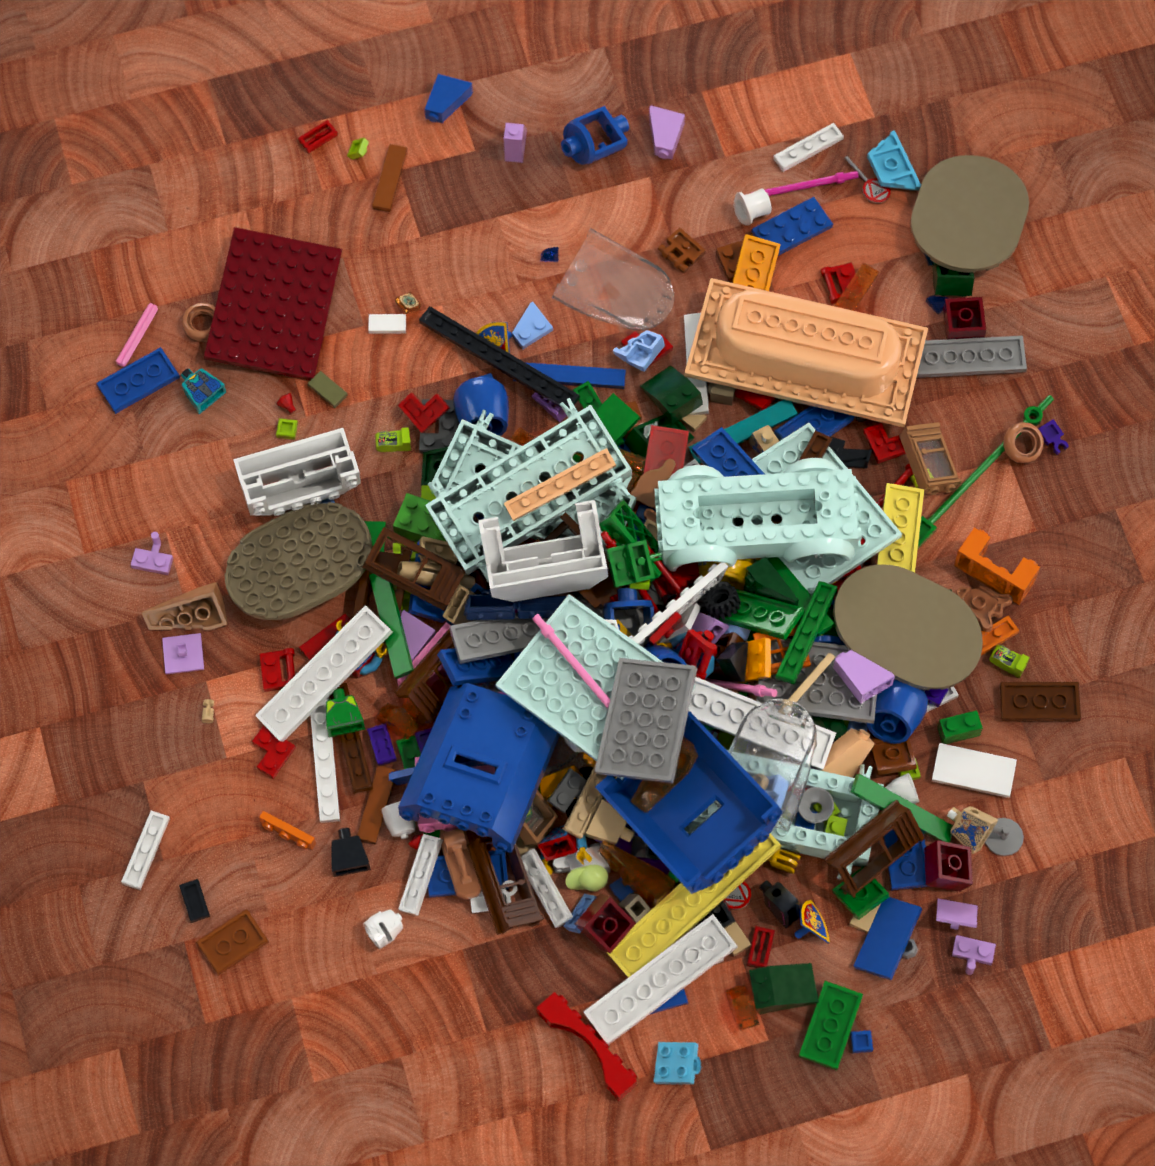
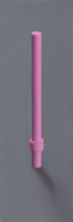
(548, 632)
(757, 690)

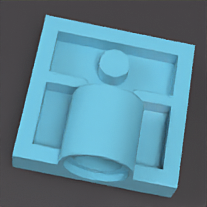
(676, 1063)

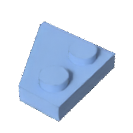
(531, 327)

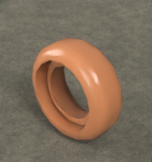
(190, 314)
(1010, 447)

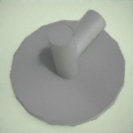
(1005, 837)

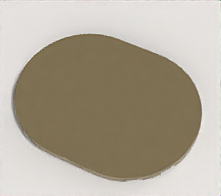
(969, 213)
(298, 561)
(908, 626)

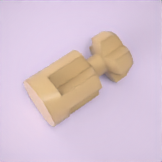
(207, 716)

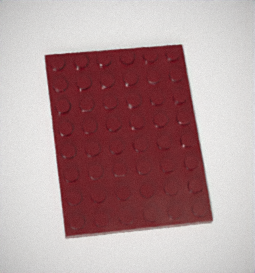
(273, 304)

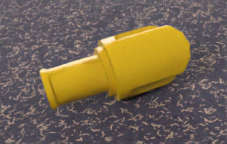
(784, 860)

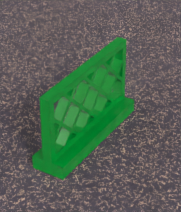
(623, 535)

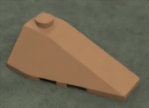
(196, 609)

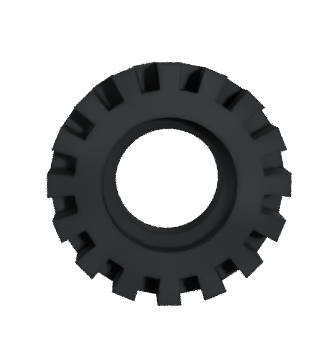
(720, 593)

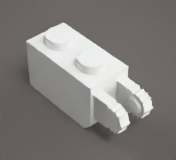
(570, 862)

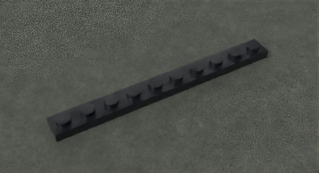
(497, 357)

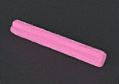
(136, 335)

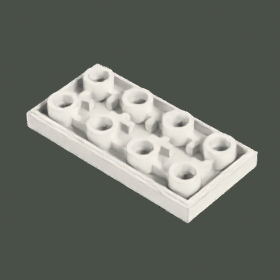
(974, 770)

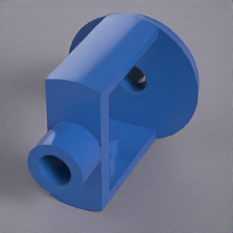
(579, 143)
(628, 600)

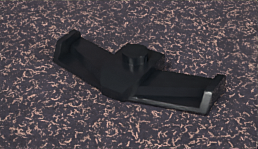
(850, 457)

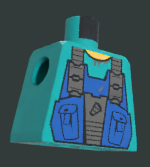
(202, 388)

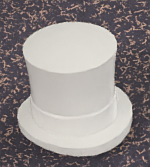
(751, 206)

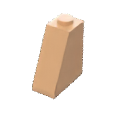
(848, 753)

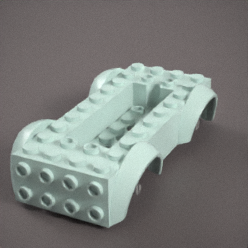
(810, 496)

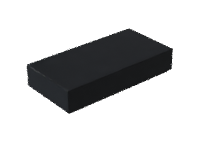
(194, 901)

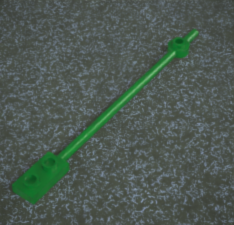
(927, 527)

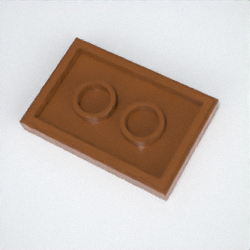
(232, 942)

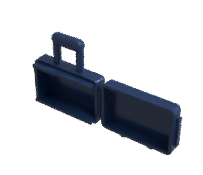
(489, 608)

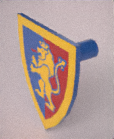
(497, 334)
(812, 922)

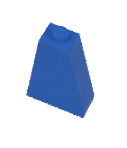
(446, 97)

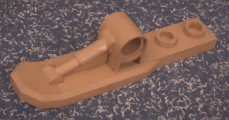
(460, 863)

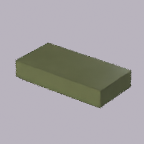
(327, 389)

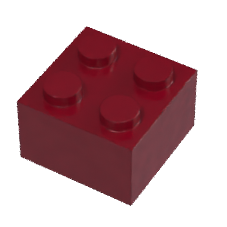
(964, 318)
(948, 866)
(605, 923)

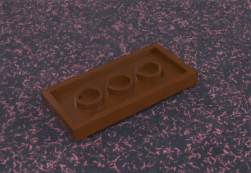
(1040, 701)

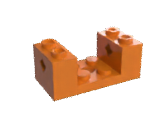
(972, 562)

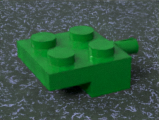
(631, 563)

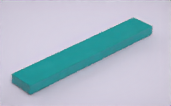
(770, 416)

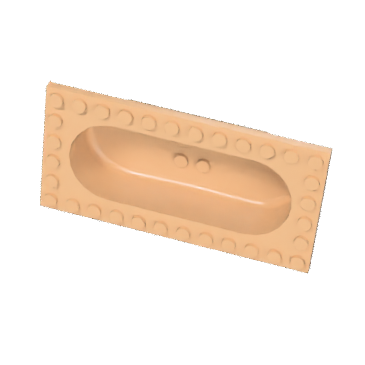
(806, 352)

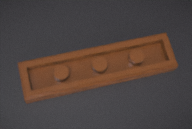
(389, 178)
(377, 799)

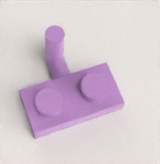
(152, 560)
(973, 951)

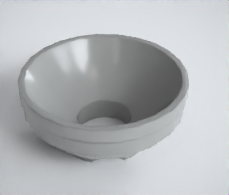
(820, 796)

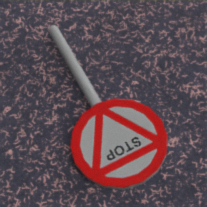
(872, 189)
(739, 897)

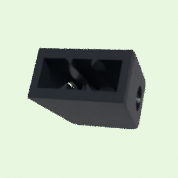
(348, 854)
(781, 903)

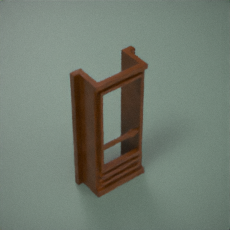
(389, 561)
(444, 584)
(601, 592)
(415, 684)
(892, 817)
(511, 914)

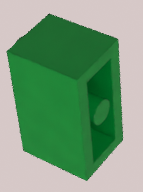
(959, 727)

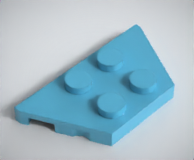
(893, 165)

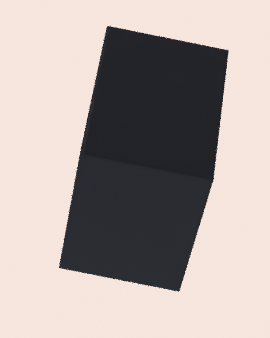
(734, 661)

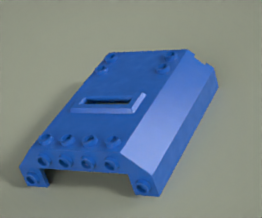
(490, 731)
(723, 838)

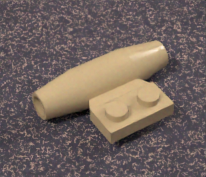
(430, 570)

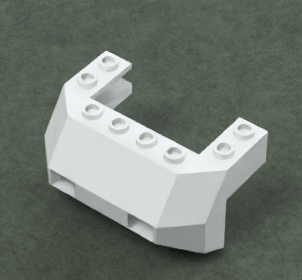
(295, 471)
(547, 565)

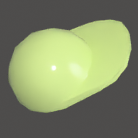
(587, 877)

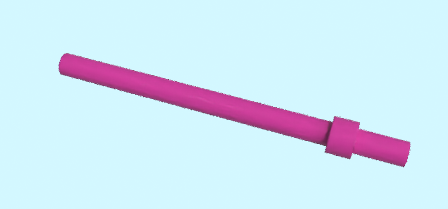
(837, 178)

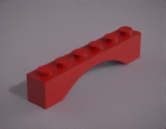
(558, 1015)

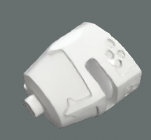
(904, 787)
(396, 824)
(383, 927)

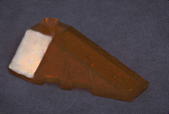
(651, 792)
(639, 875)

